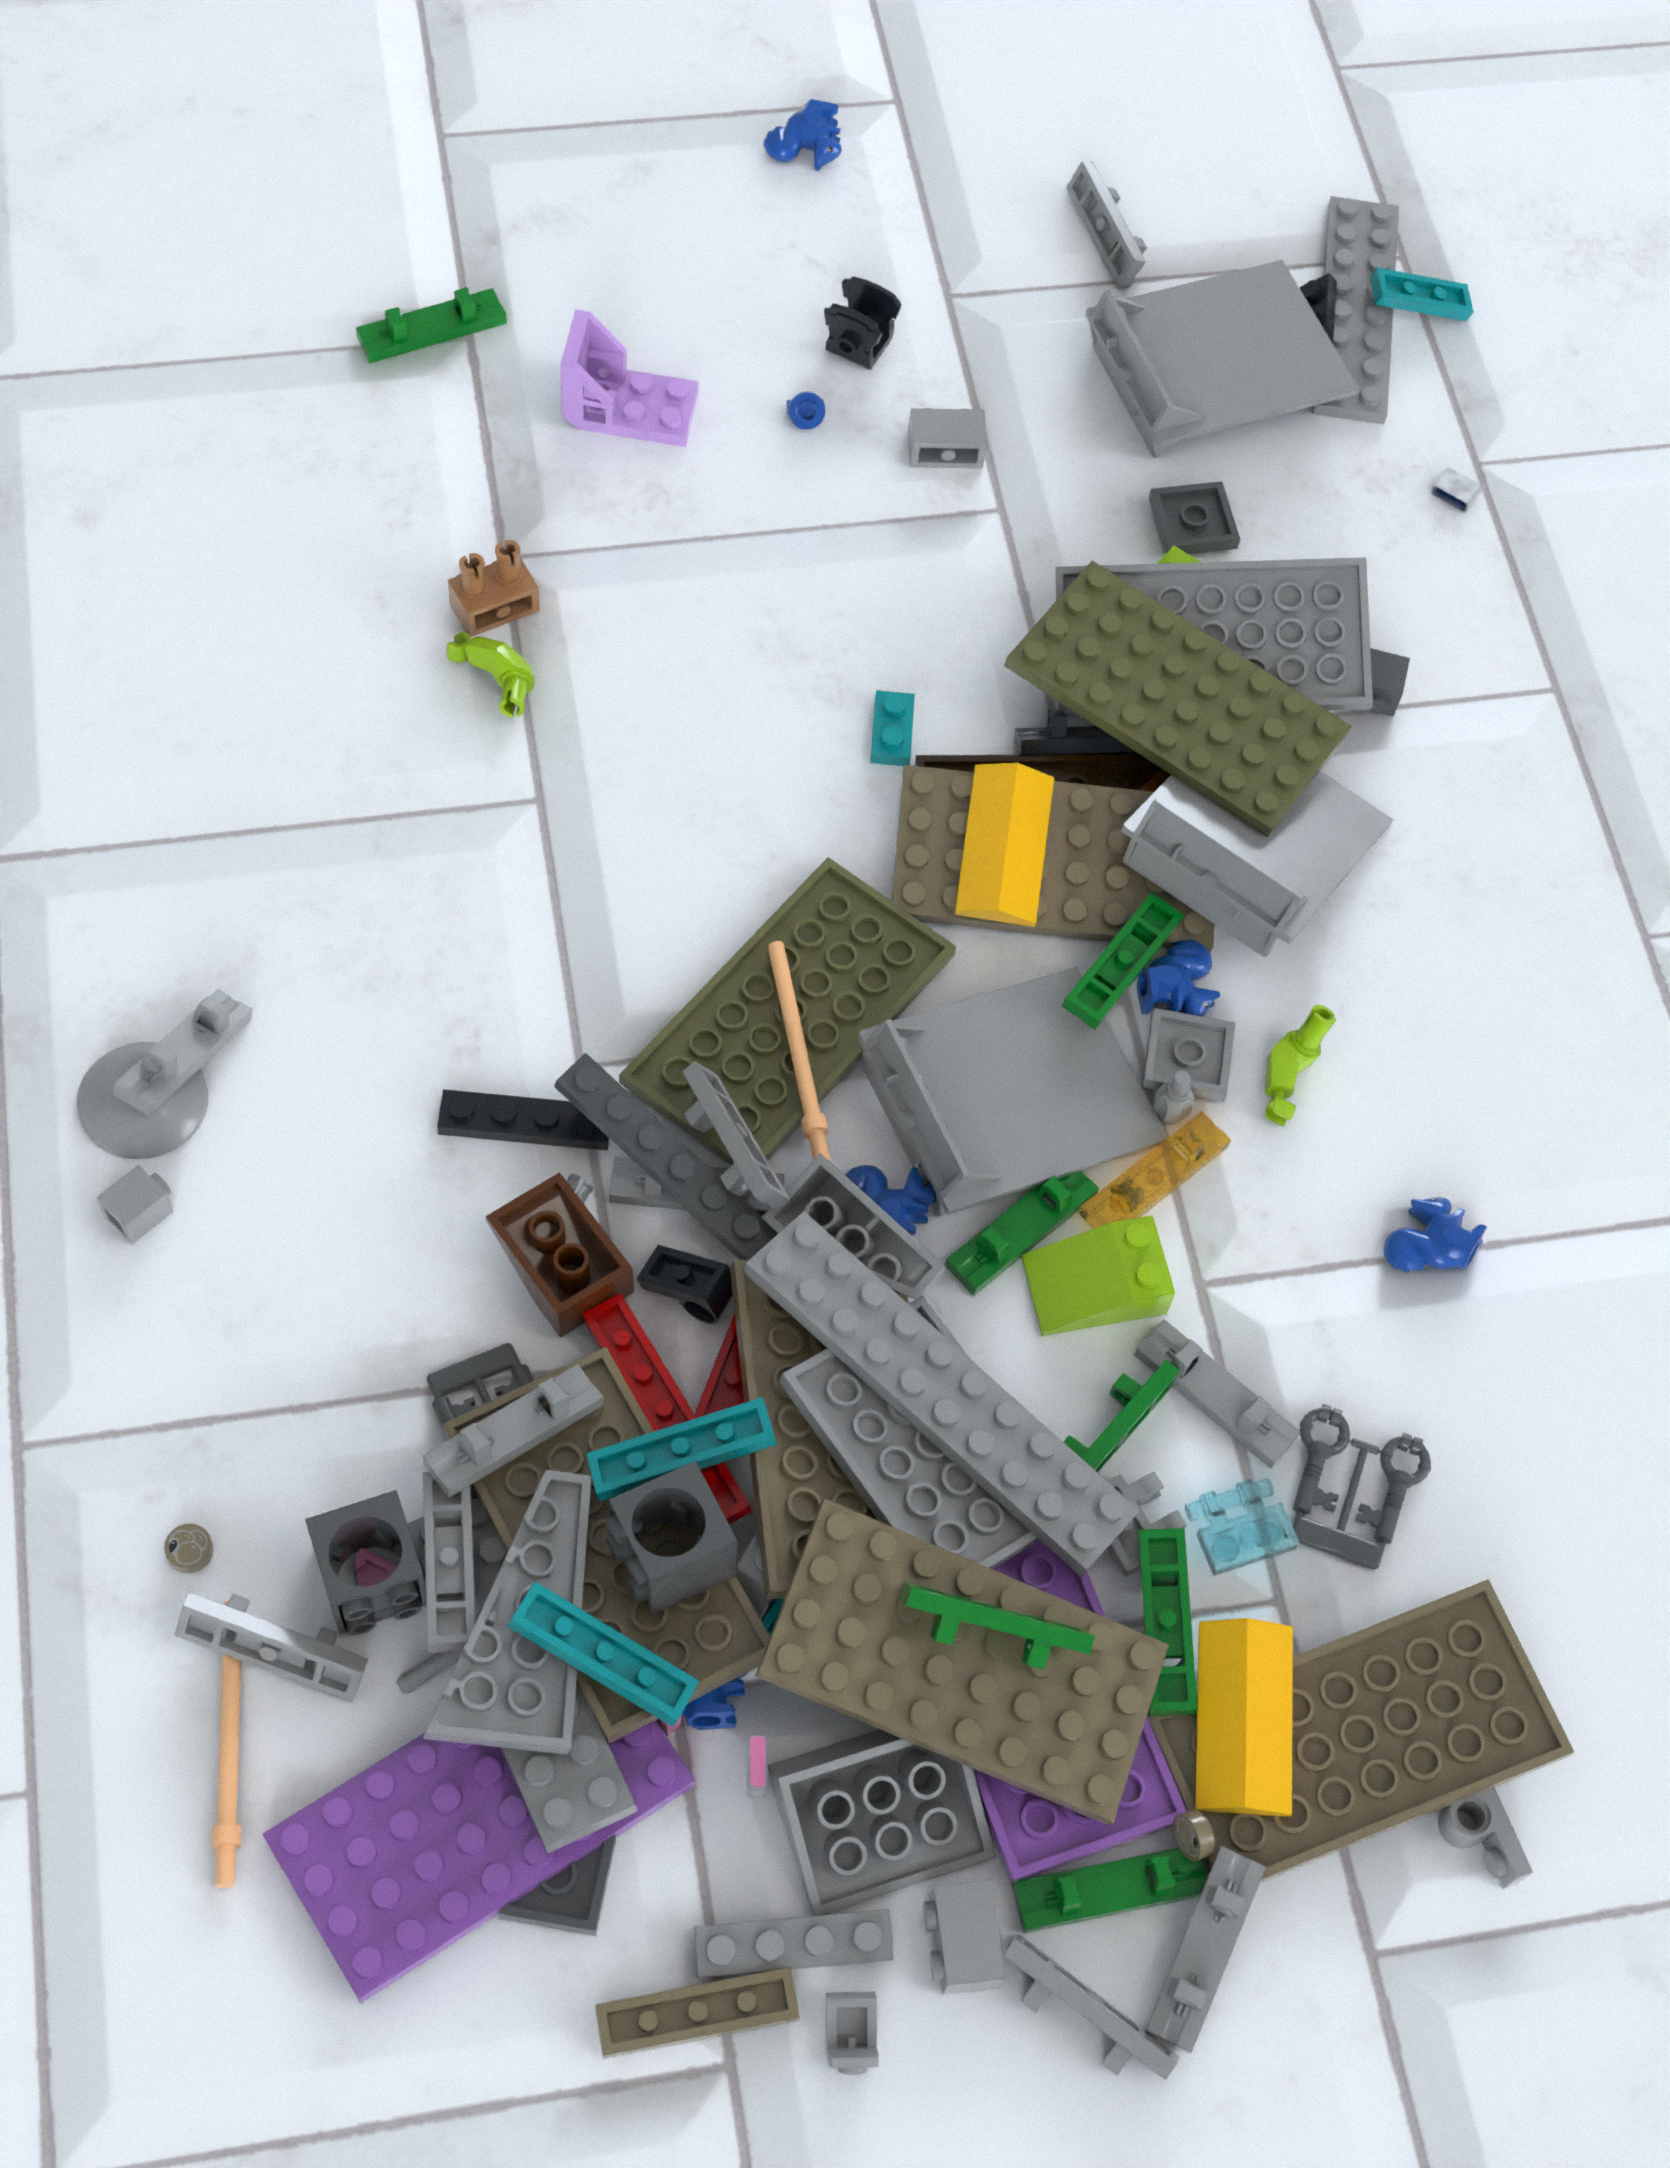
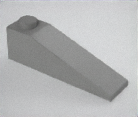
(859, 1227)

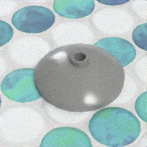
(124, 1129)

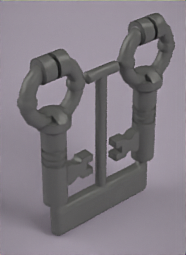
(474, 1371)
(1335, 1540)

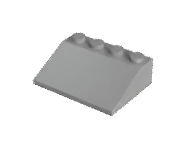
(877, 1818)

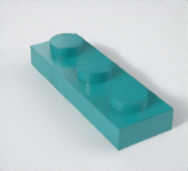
(1421, 294)

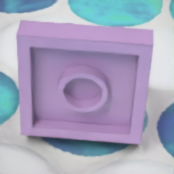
(611, 400)

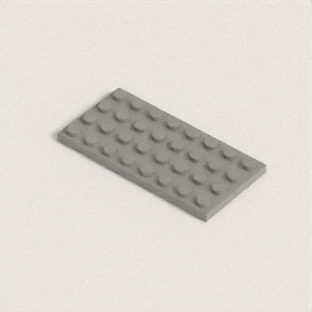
(1286, 616)

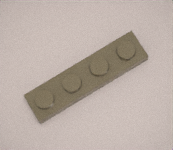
(697, 2012)

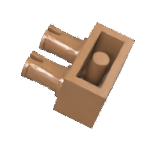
(493, 593)

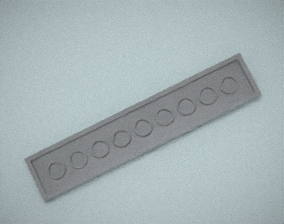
(942, 1392)

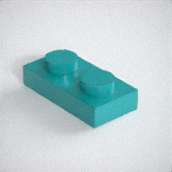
(892, 728)

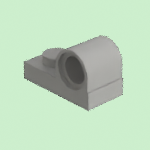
(1494, 1830)

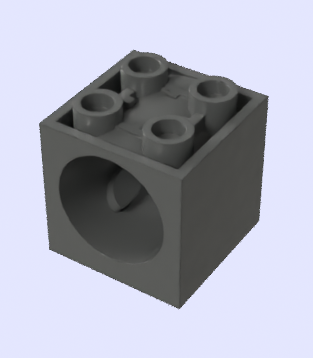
(675, 1499)
(365, 1525)

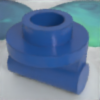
(806, 410)

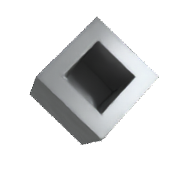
(136, 1203)

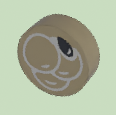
(188, 1548)
(1194, 1835)

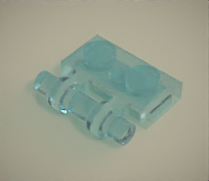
(1244, 1538)

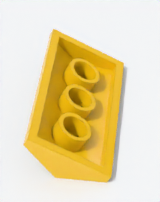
(1005, 844)
(1244, 1717)

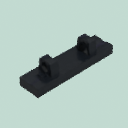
(1061, 739)

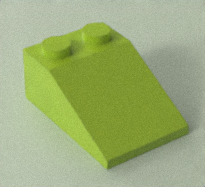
(1100, 1277)

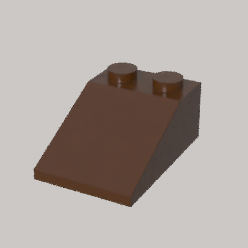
(560, 1253)

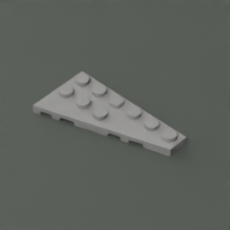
(504, 1684)

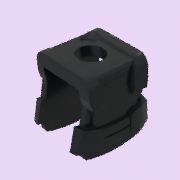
(864, 326)

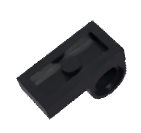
(697, 1282)

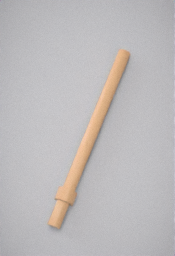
(814, 1122)
(227, 1833)

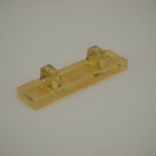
(1157, 1173)

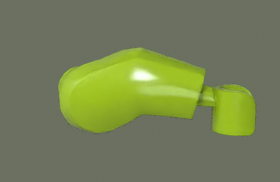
(503, 662)
(1291, 1056)

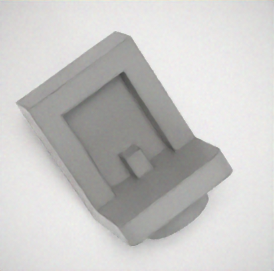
(851, 2031)

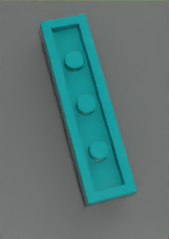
(703, 1439)
(603, 1654)

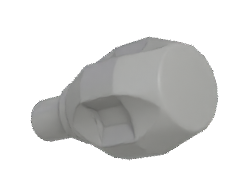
(1174, 1099)

